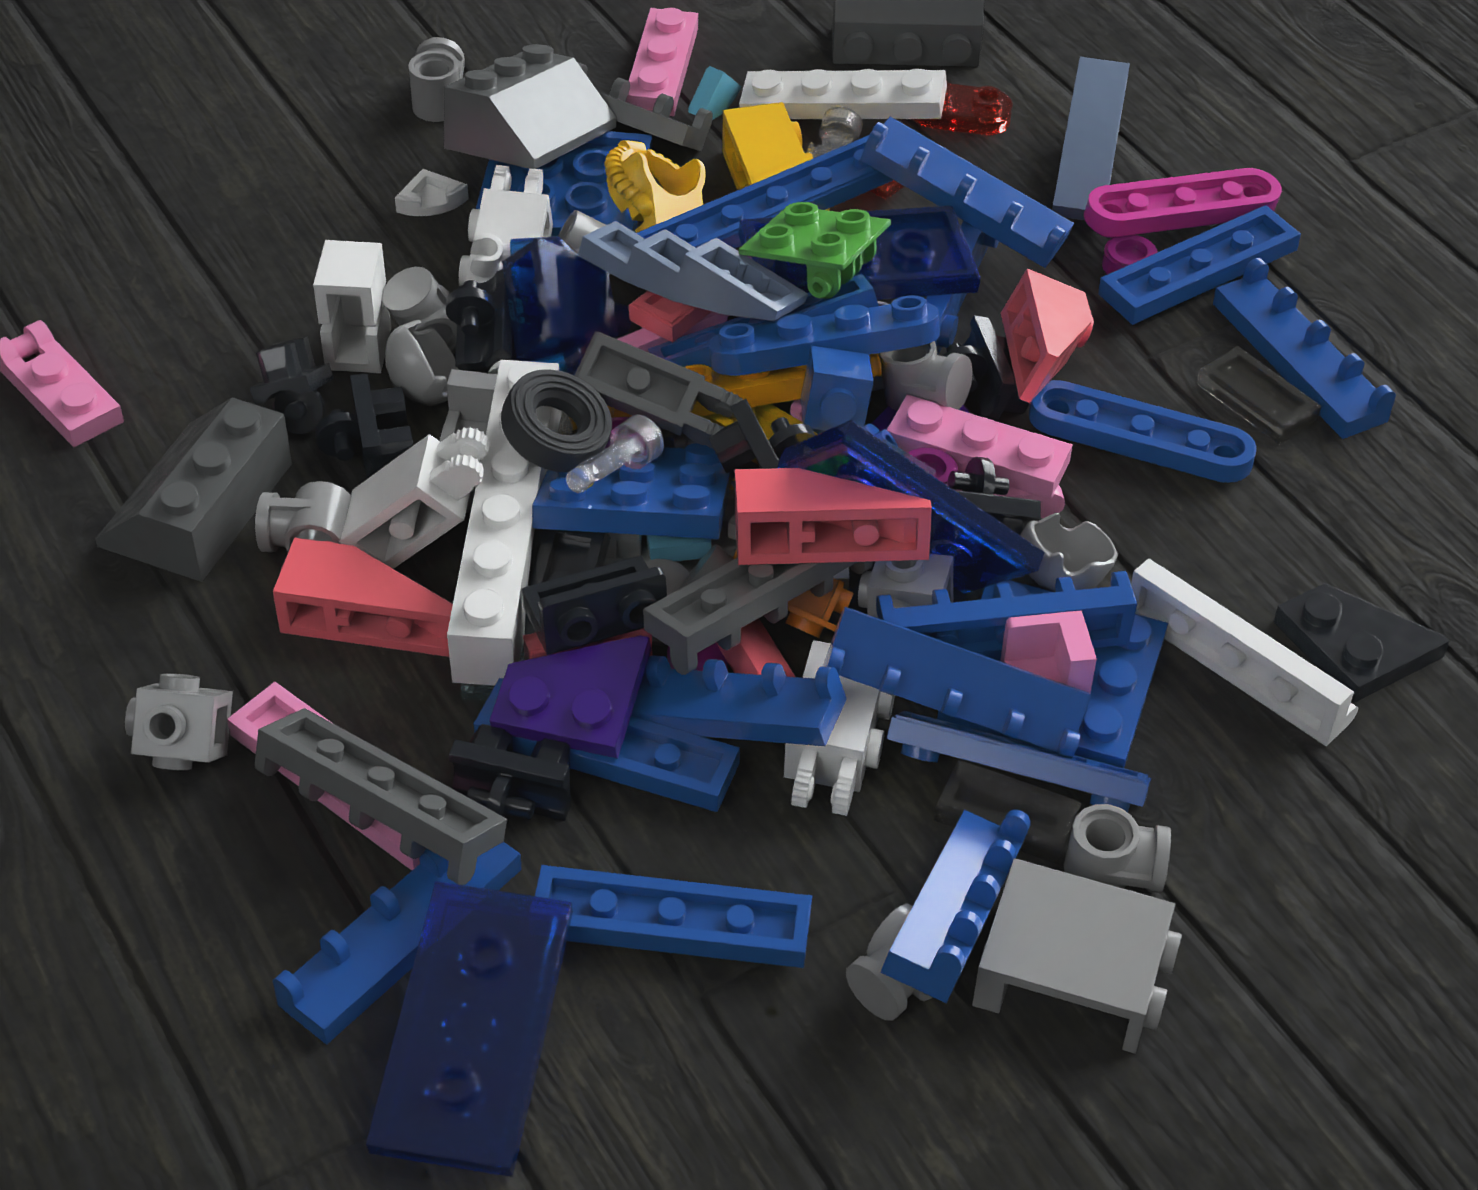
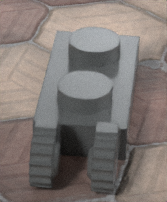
(653, 388)

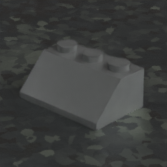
(907, 32)
(524, 109)
(202, 490)

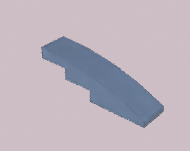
(1090, 134)
(701, 277)

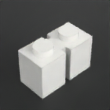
(351, 306)

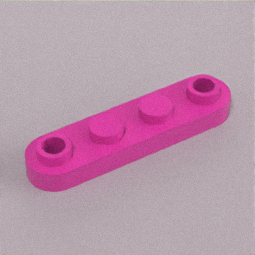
(1179, 201)

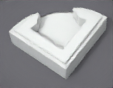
(430, 195)

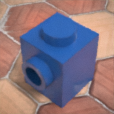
(835, 388)

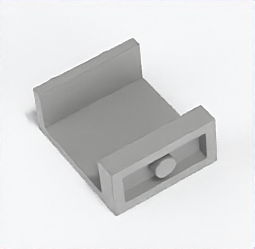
(1079, 946)

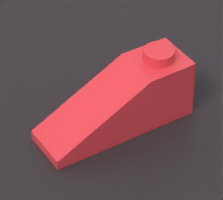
(1042, 329)
(825, 519)
(356, 599)

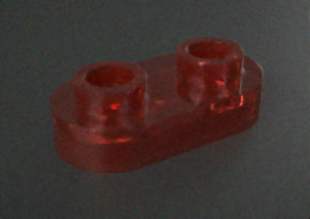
(973, 110)

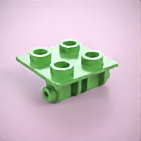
(825, 241)

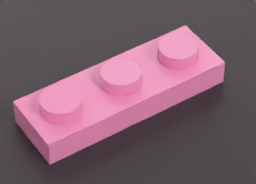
(662, 57)
(1025, 458)

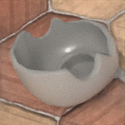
(419, 363)
(1075, 552)

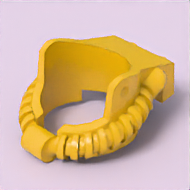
(633, 187)

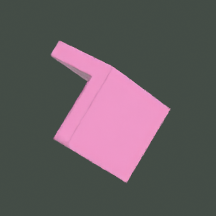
(1051, 647)

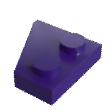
(574, 695)

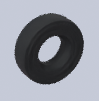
(568, 395)

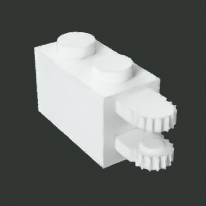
(508, 215)
(415, 496)
(850, 747)

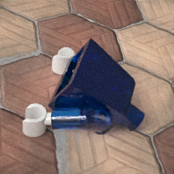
(551, 297)

